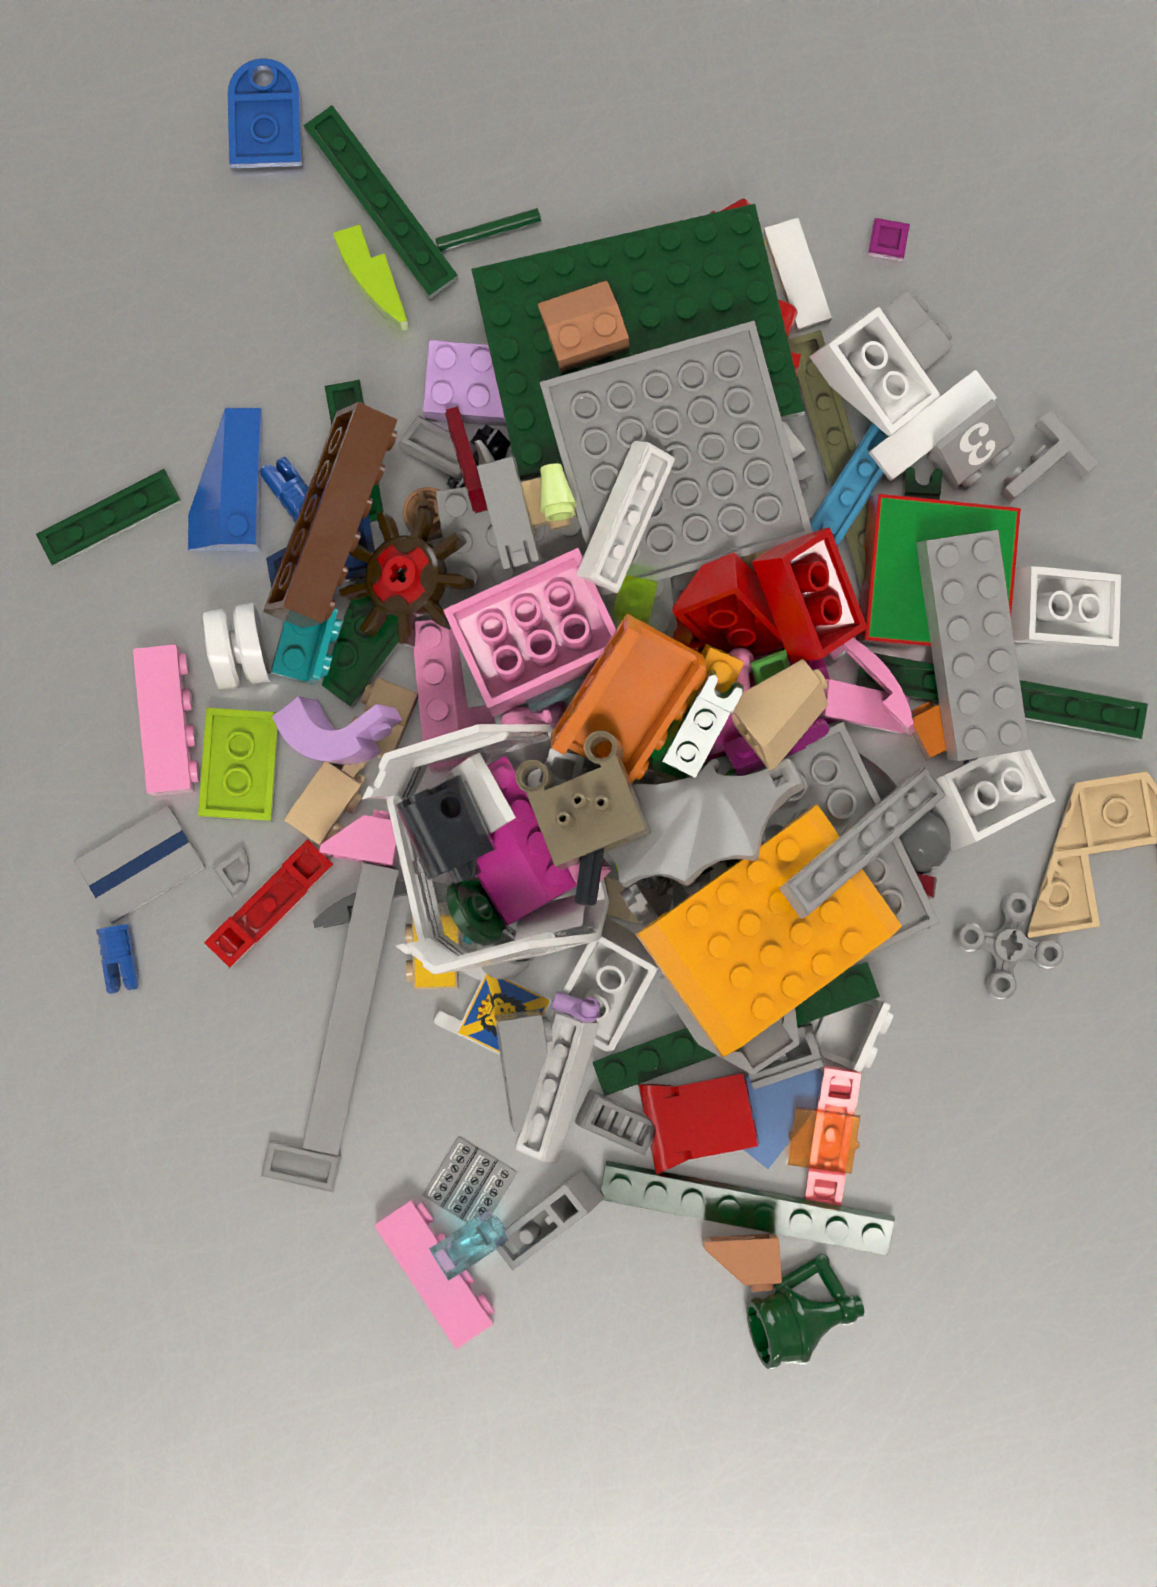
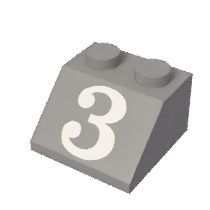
(972, 446)

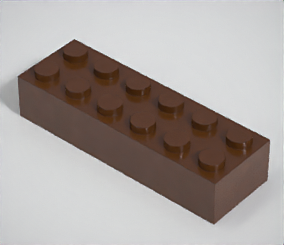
(331, 516)

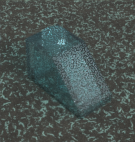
(469, 1244)

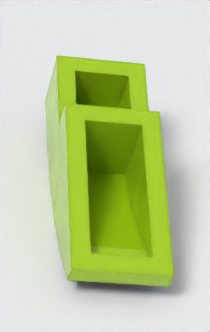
(371, 275)

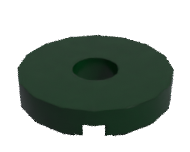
(474, 911)

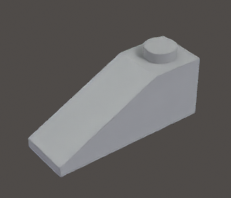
(549, 1219)

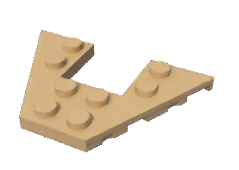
(1097, 819)

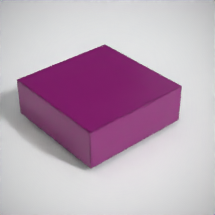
(888, 239)

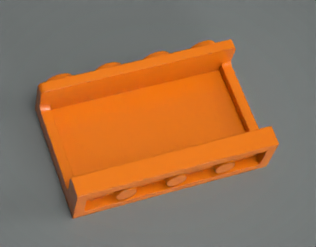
(632, 695)

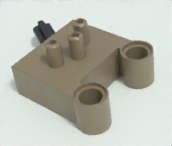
(586, 813)

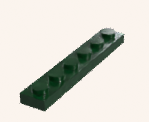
(381, 202)

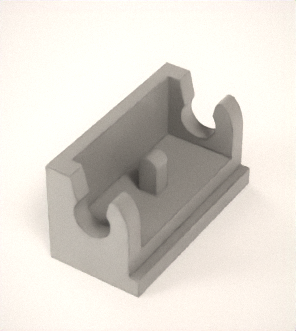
(799, 1060)

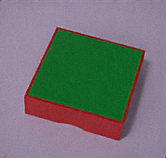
(892, 582)

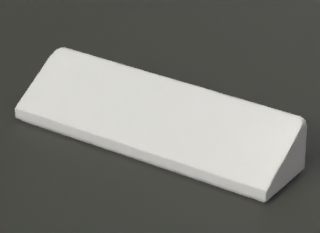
(625, 516)
(557, 1088)

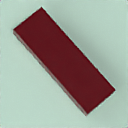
(465, 460)

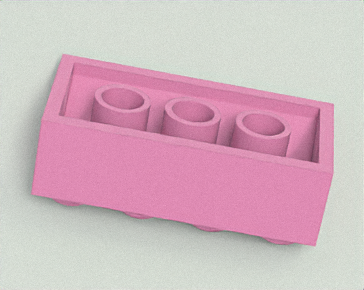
(442, 684)

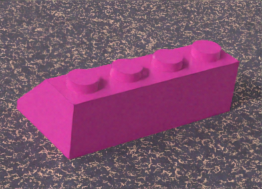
(520, 870)

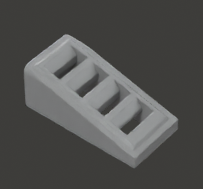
(587, 1113)

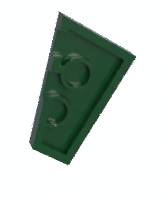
(358, 655)

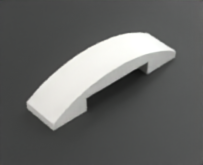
(931, 425)

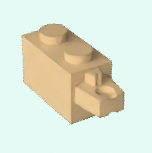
(327, 800)

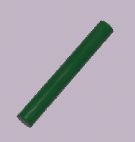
(488, 229)

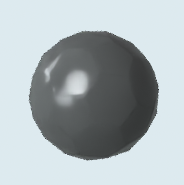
(926, 843)

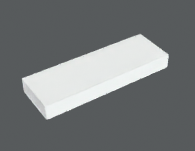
(797, 273)

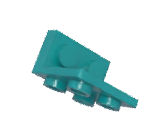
(303, 650)

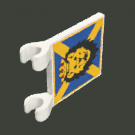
(491, 999)

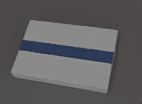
(139, 864)

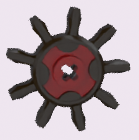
(406, 577)

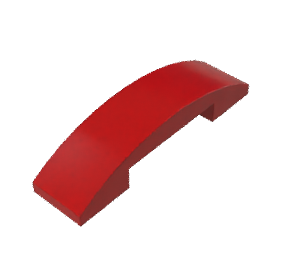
(269, 904)

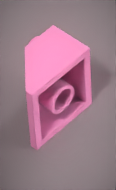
(365, 840)

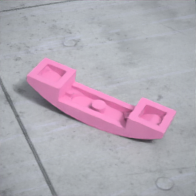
(896, 704)

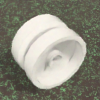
(231, 647)

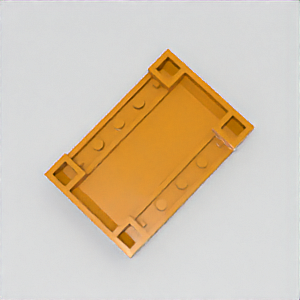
(744, 951)

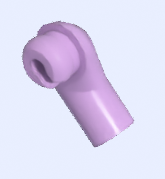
(583, 1009)

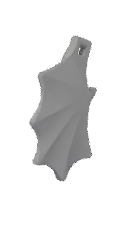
(703, 822)

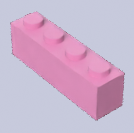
(164, 720)
(452, 1301)

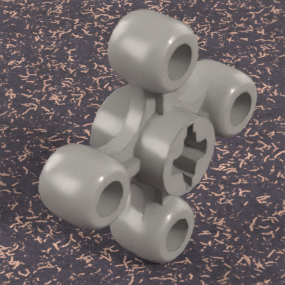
(1025, 948)

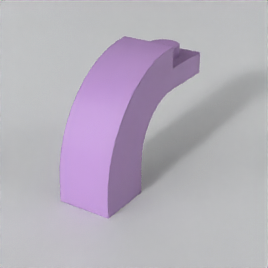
(312, 735)

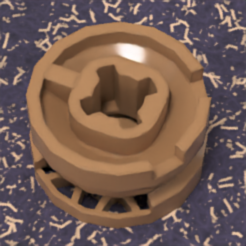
(425, 499)

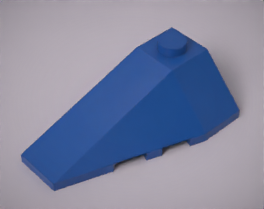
(228, 497)

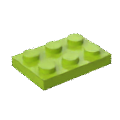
(238, 765)

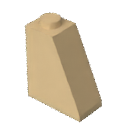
(780, 711)

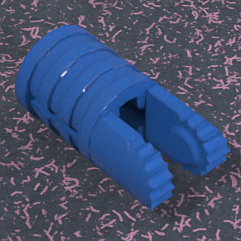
(286, 485)
(115, 949)

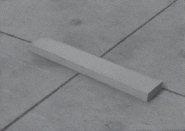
(862, 842)

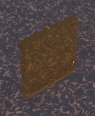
(823, 1140)

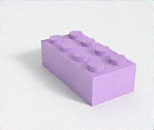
(462, 378)

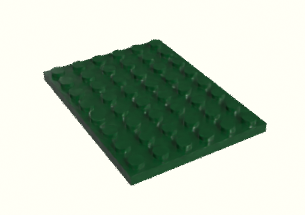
(668, 288)

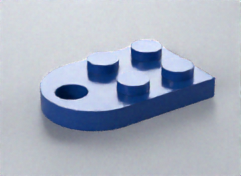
(264, 119)

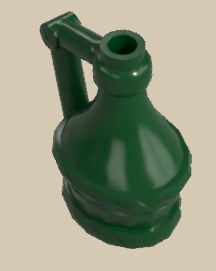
(790, 1325)

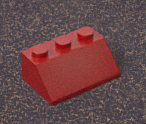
(809, 595)
(728, 608)

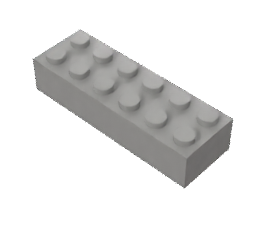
(972, 645)

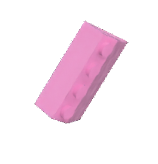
(531, 632)

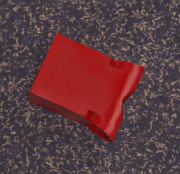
(699, 1119)

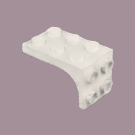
(850, 1033)

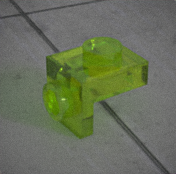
(635, 599)

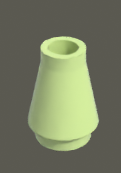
(556, 496)

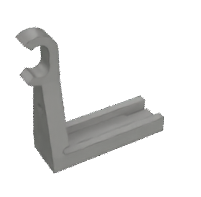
(508, 512)

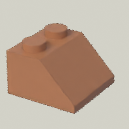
(584, 326)
(750, 1258)

